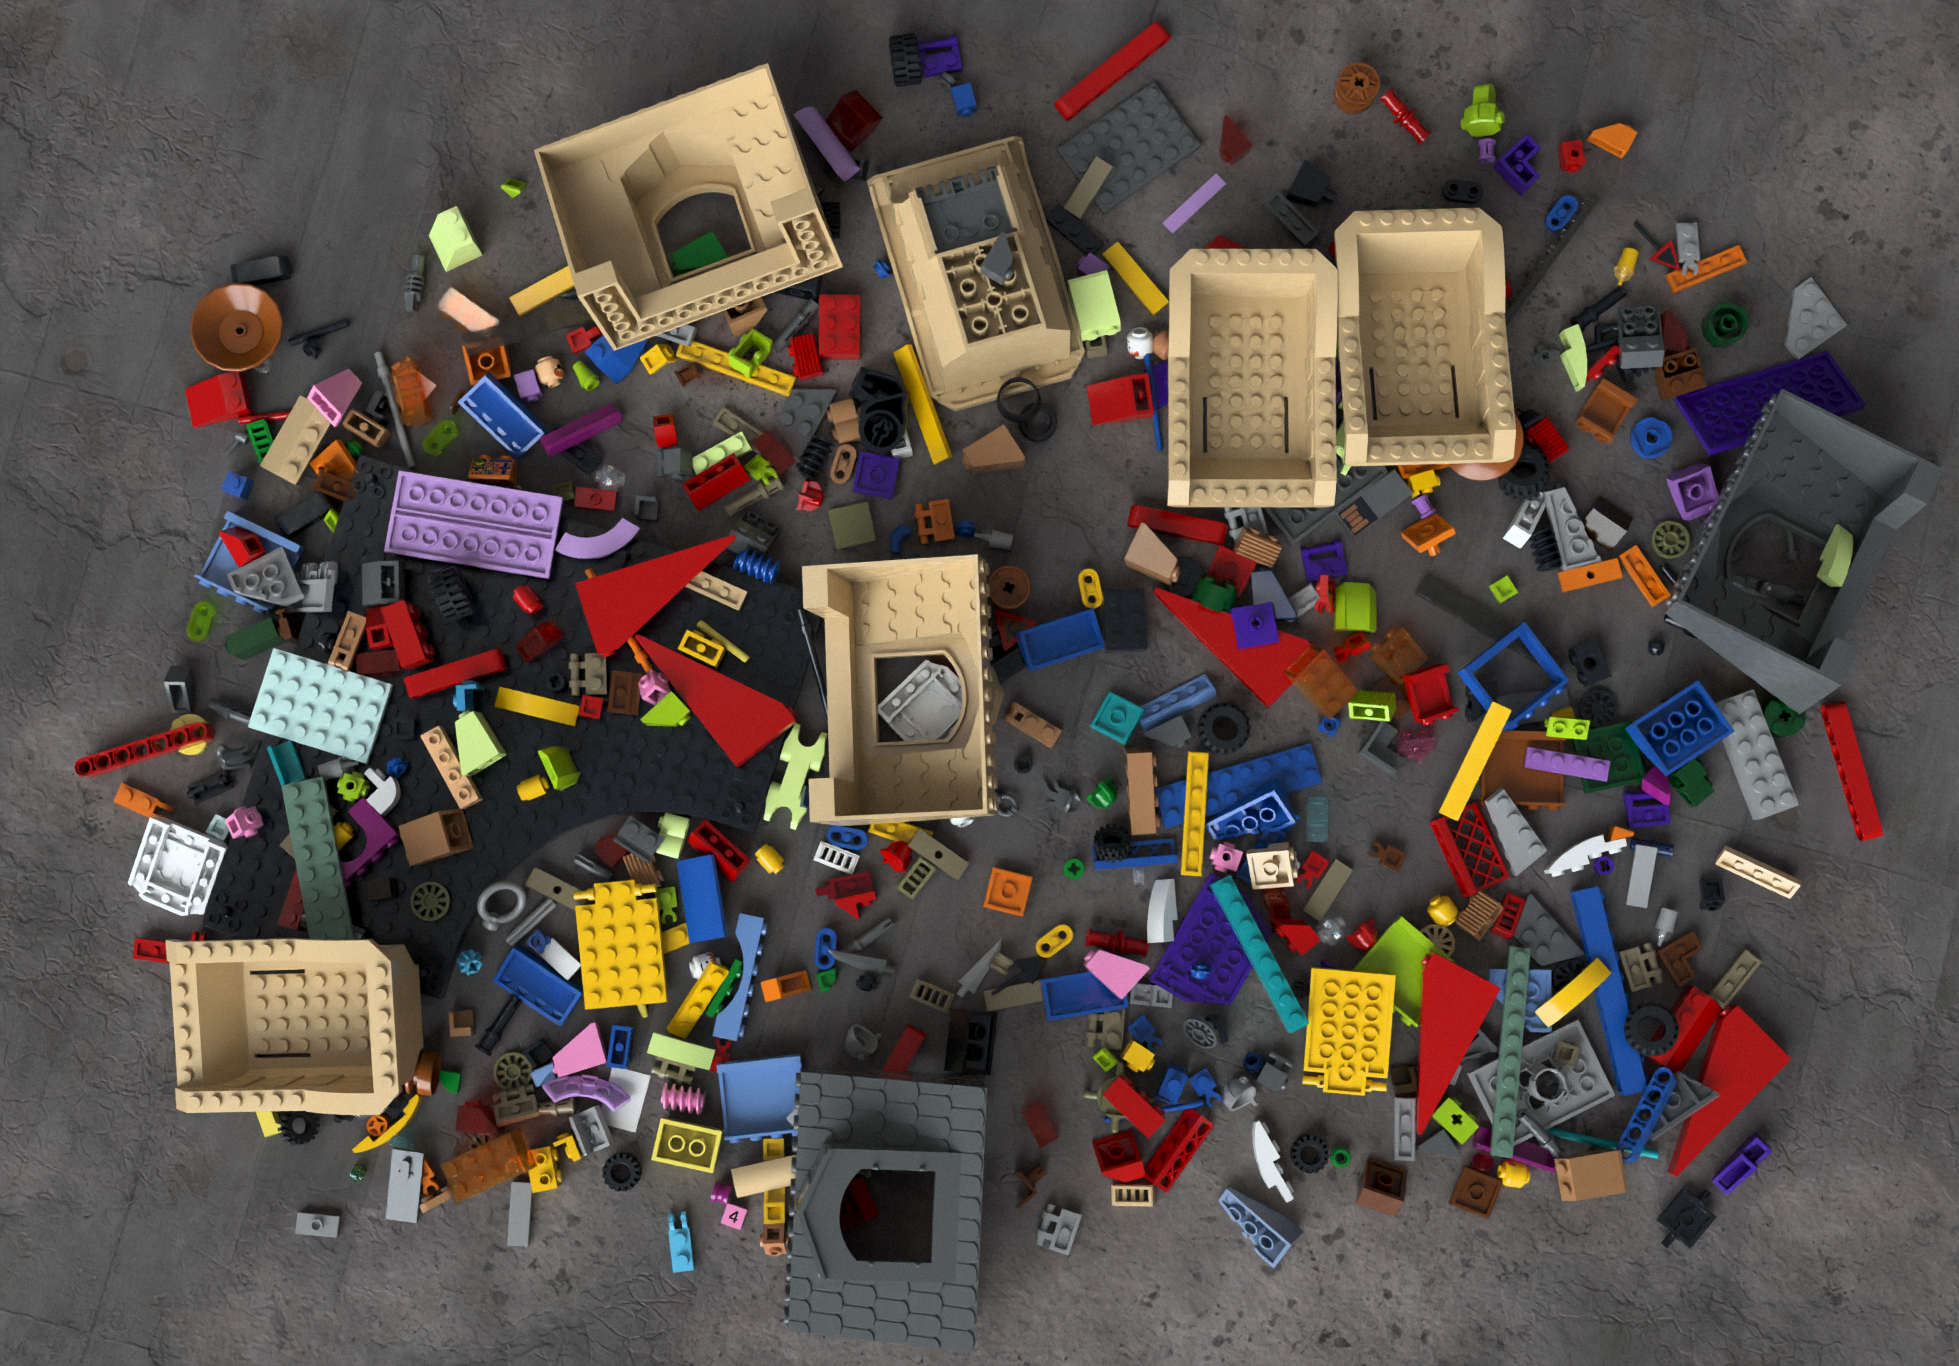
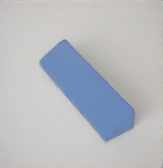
(1177, 702)

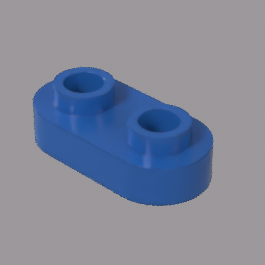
(1560, 214)
(847, 837)
(821, 948)

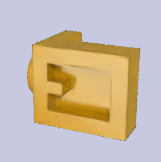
(657, 358)
(572, 1148)

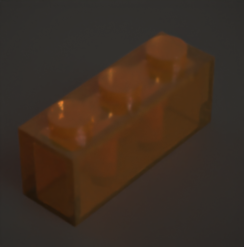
(464, 312)

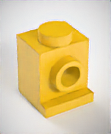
(1423, 483)

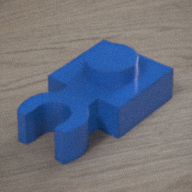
(1143, 1031)
(1203, 1084)

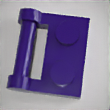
(940, 62)
(1331, 566)
(1644, 815)

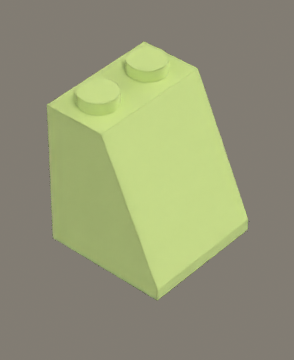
(453, 239)
(1094, 305)
(476, 743)

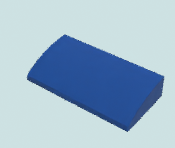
(502, 415)
(1060, 639)
(702, 898)
(538, 985)
(1077, 996)

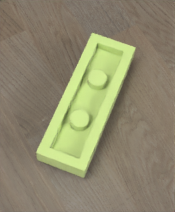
(736, 444)

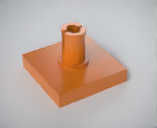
(336, 461)
(1428, 533)

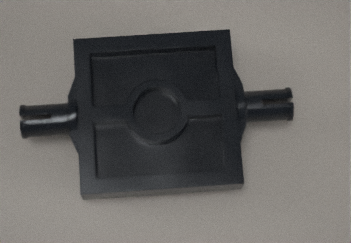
(1686, 1218)

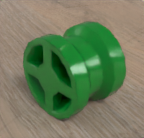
(1071, 871)

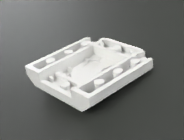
(924, 704)
(177, 866)

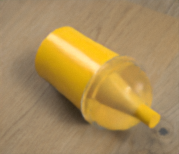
(1626, 265)

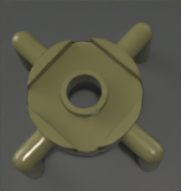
(1105, 1106)

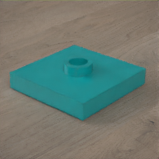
(1117, 718)

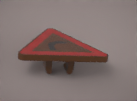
(1010, 623)

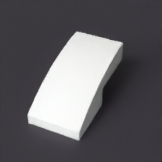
(560, 959)

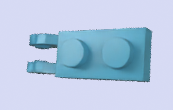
(680, 1244)

